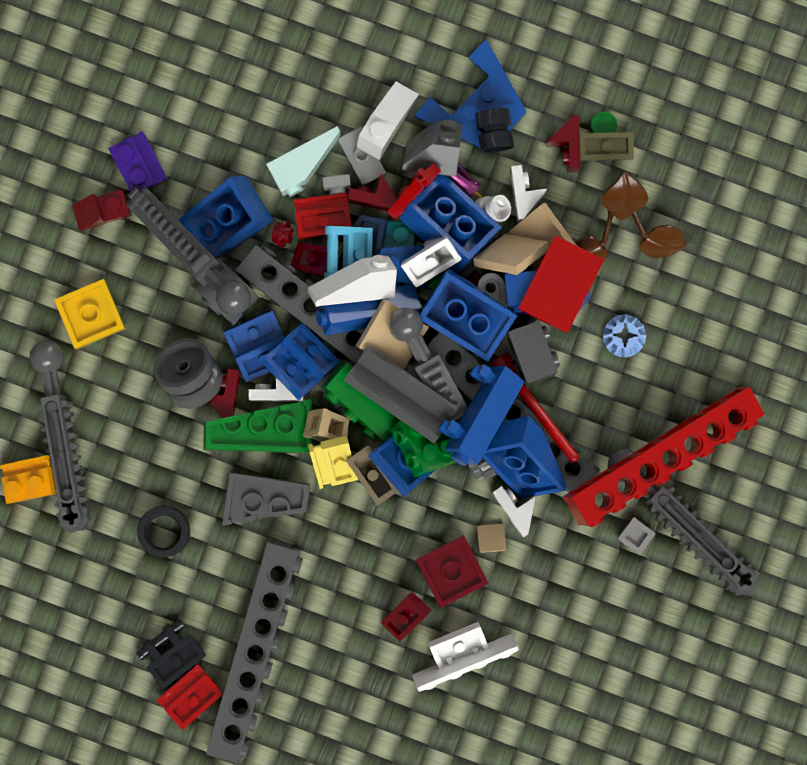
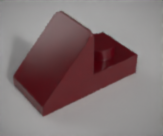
(568, 137)
(382, 200)
(101, 210)
(310, 259)
(226, 403)
(406, 616)

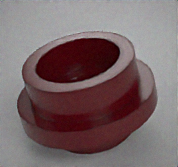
(282, 234)

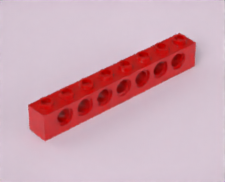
(582, 499)

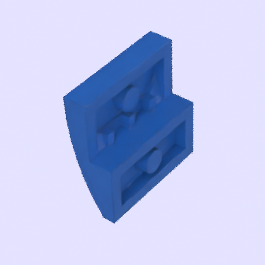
(253, 341)
(300, 361)

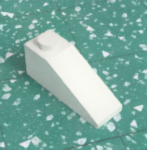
(386, 120)
(361, 281)

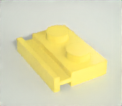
(330, 462)

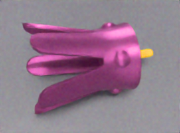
(466, 183)

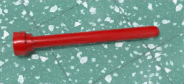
(539, 412)

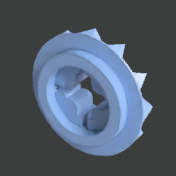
(616, 326)

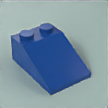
(227, 216)
(467, 314)
(524, 459)

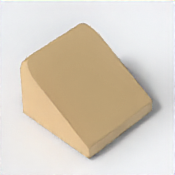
(491, 538)

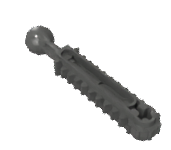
(232, 295)
(406, 326)
(46, 359)
(695, 535)

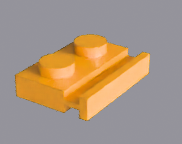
(28, 479)

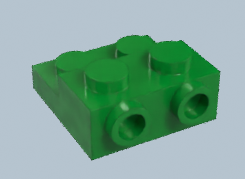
(419, 452)

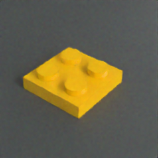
(89, 314)

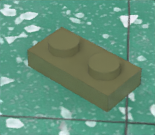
(606, 146)

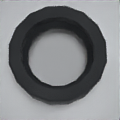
(145, 541)

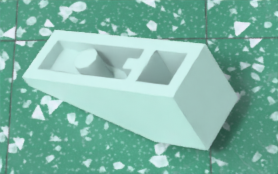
(298, 166)

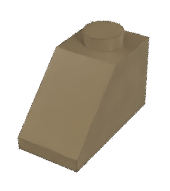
(371, 476)

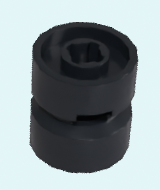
(494, 130)

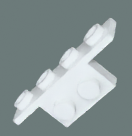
(461, 653)

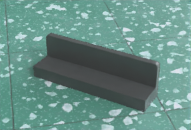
(400, 394)

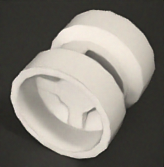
(496, 207)

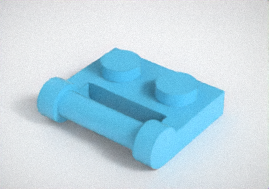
(356, 245)

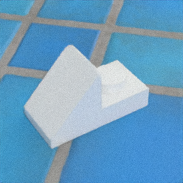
(523, 200)
(430, 261)
(264, 393)
(519, 516)

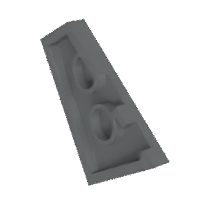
(260, 497)

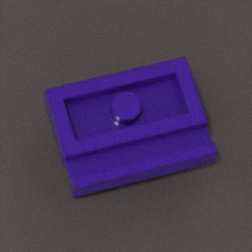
(137, 162)

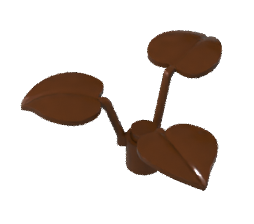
(622, 201)

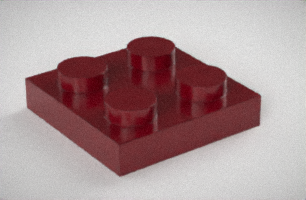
(452, 571)

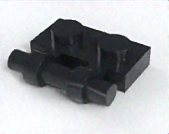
(176, 660)

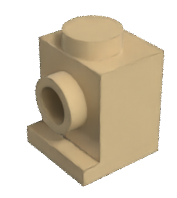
(325, 425)

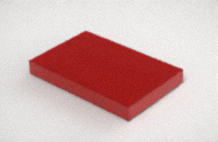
(561, 284)

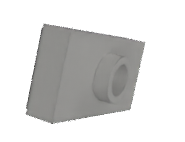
(365, 166)

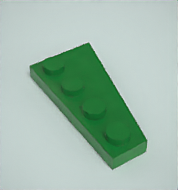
(264, 430)

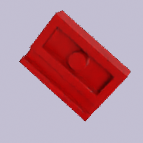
(421, 181)
(321, 211)
(190, 697)

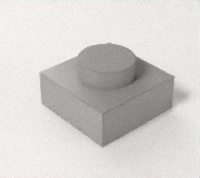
(337, 184)
(636, 536)

